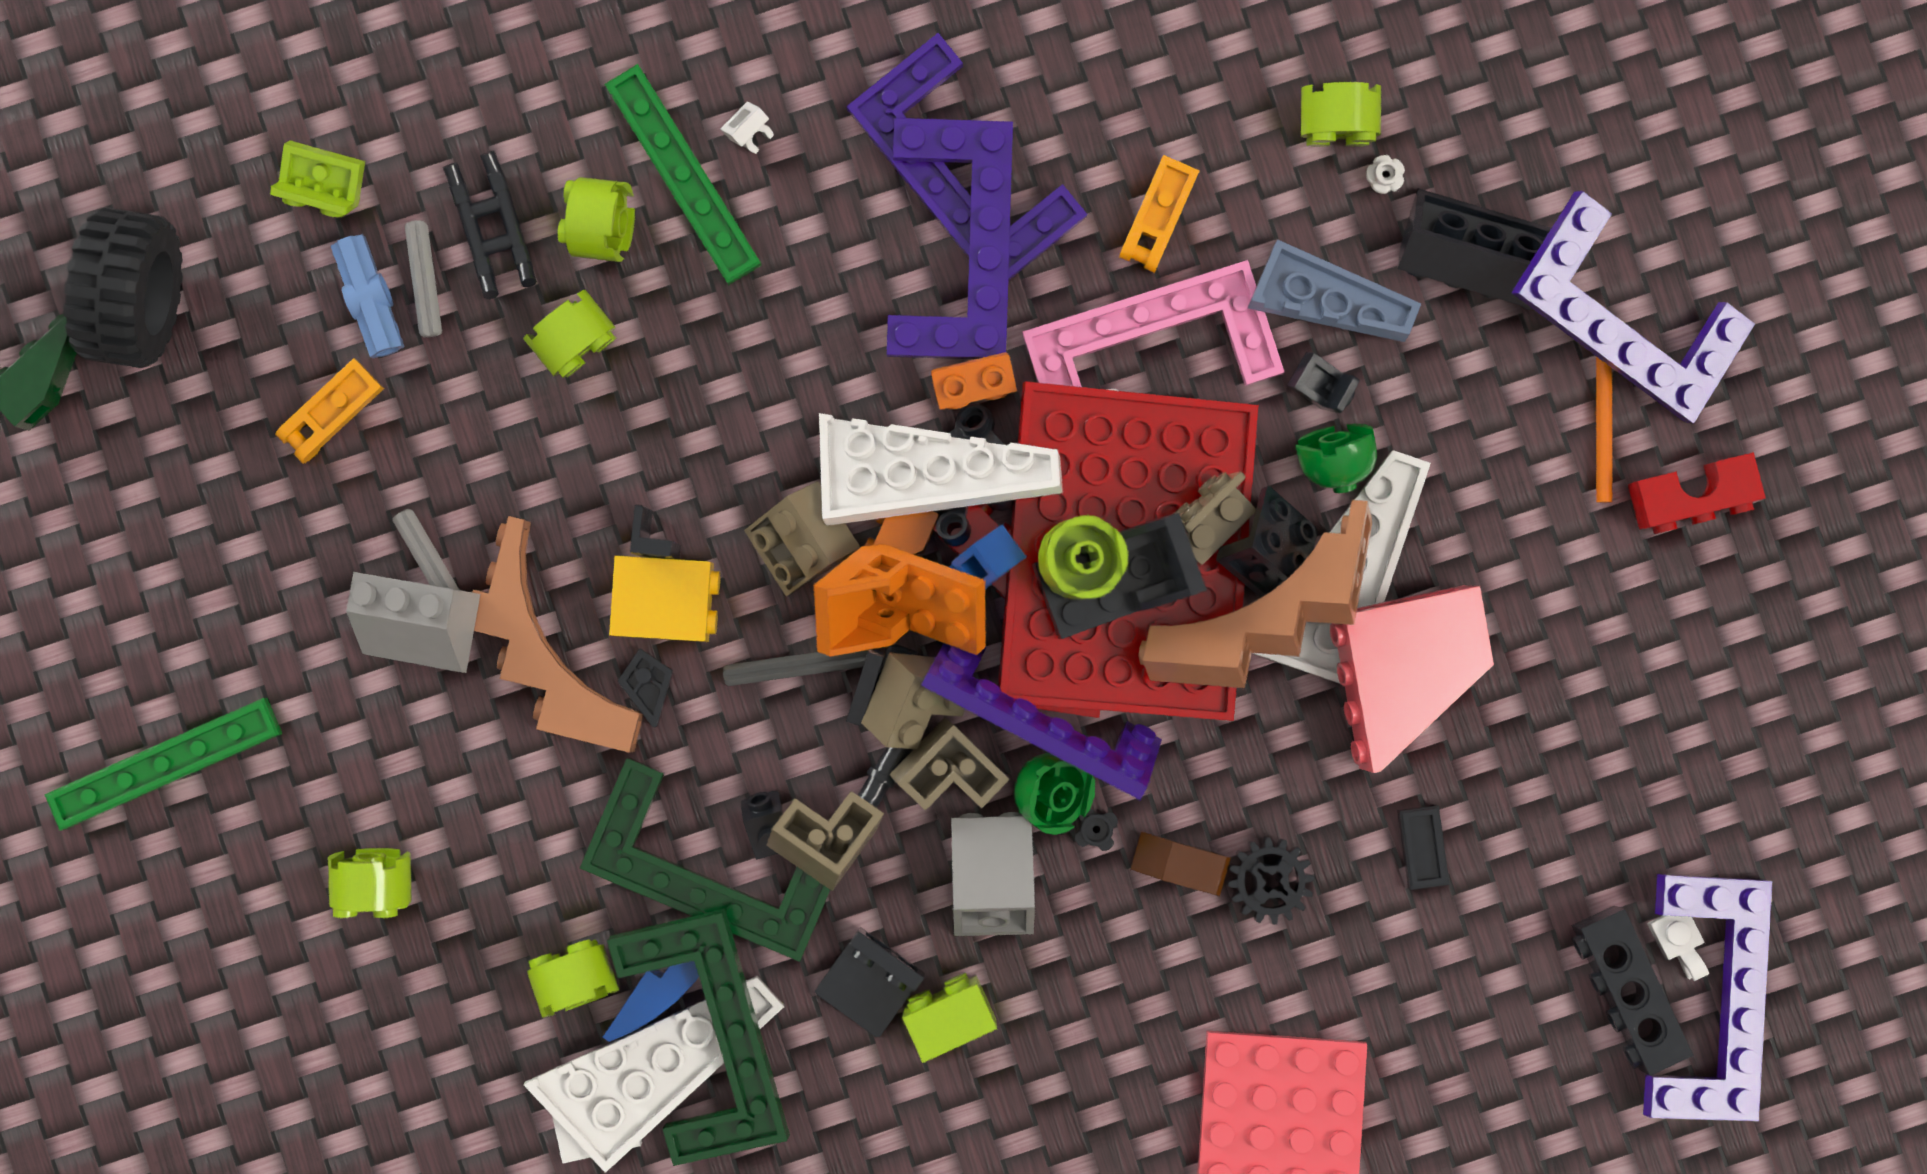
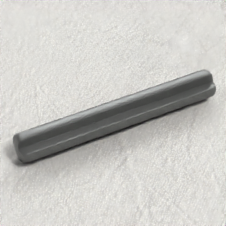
(790, 667)

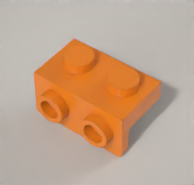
(973, 381)

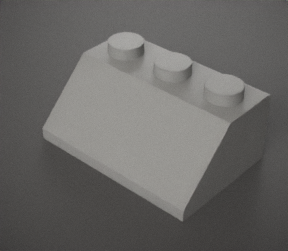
(412, 621)

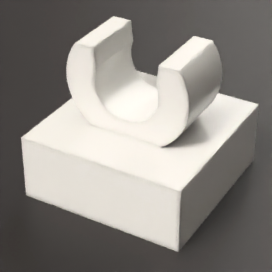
(745, 124)

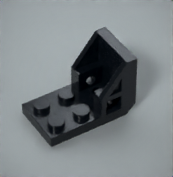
(1157, 573)

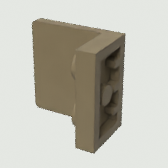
(1215, 514)

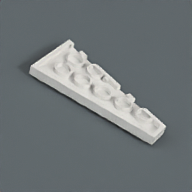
(911, 470)
(1392, 503)
(634, 1082)

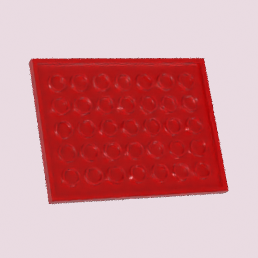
(1127, 464)

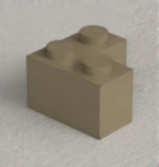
(901, 705)
(948, 758)
(823, 846)

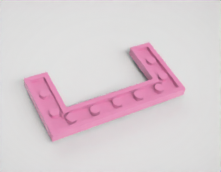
(1222, 290)

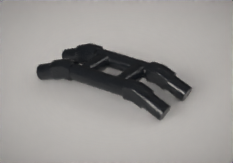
(471, 211)

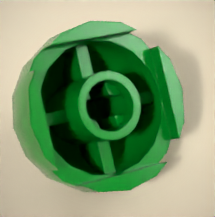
(1338, 458)
(1053, 793)

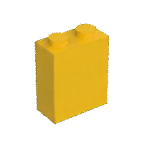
(663, 599)

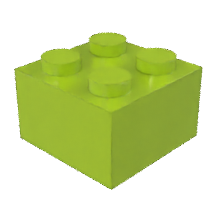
(948, 1017)

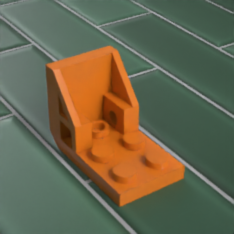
(888, 592)

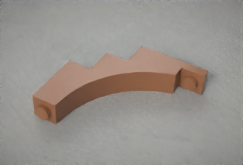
(1319, 591)

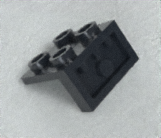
(1275, 548)
(869, 982)

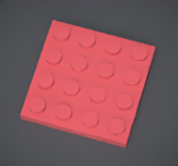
(1281, 1105)

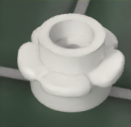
(1378, 182)

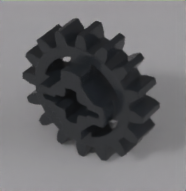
(1283, 866)

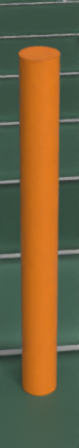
(1604, 479)

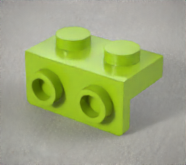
(319, 179)

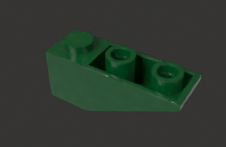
(37, 378)

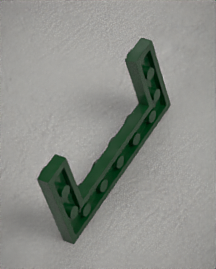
(617, 860)
(759, 1112)

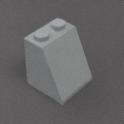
(992, 875)

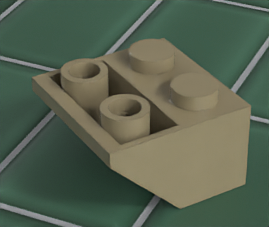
(798, 542)

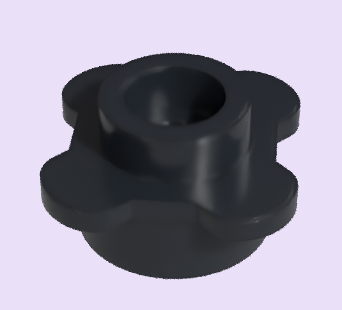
(1101, 839)

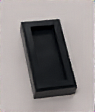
(1423, 847)

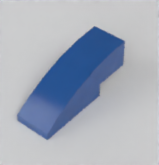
(652, 997)

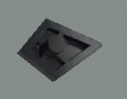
(647, 685)

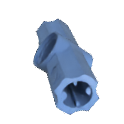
(367, 296)

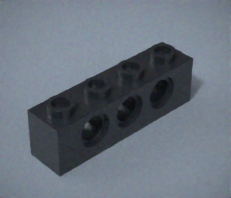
(1666, 1042)

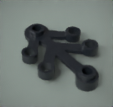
(957, 516)

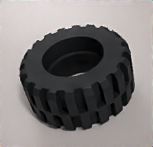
(123, 287)

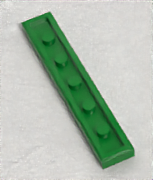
(683, 174)
(163, 764)

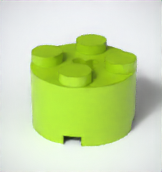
(1341, 112)
(597, 219)
(570, 334)
(1092, 536)
(369, 882)
(571, 979)

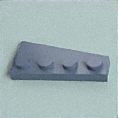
(1325, 294)

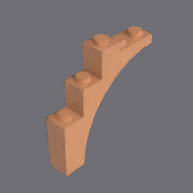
(568, 703)

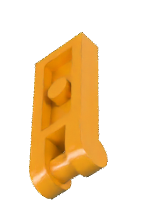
(1159, 211)
(330, 410)

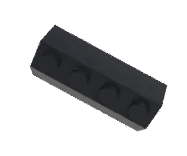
(1468, 246)

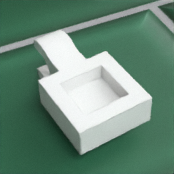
(1678, 938)

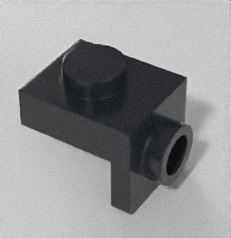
(1323, 384)
(759, 816)

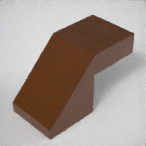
(1180, 864)

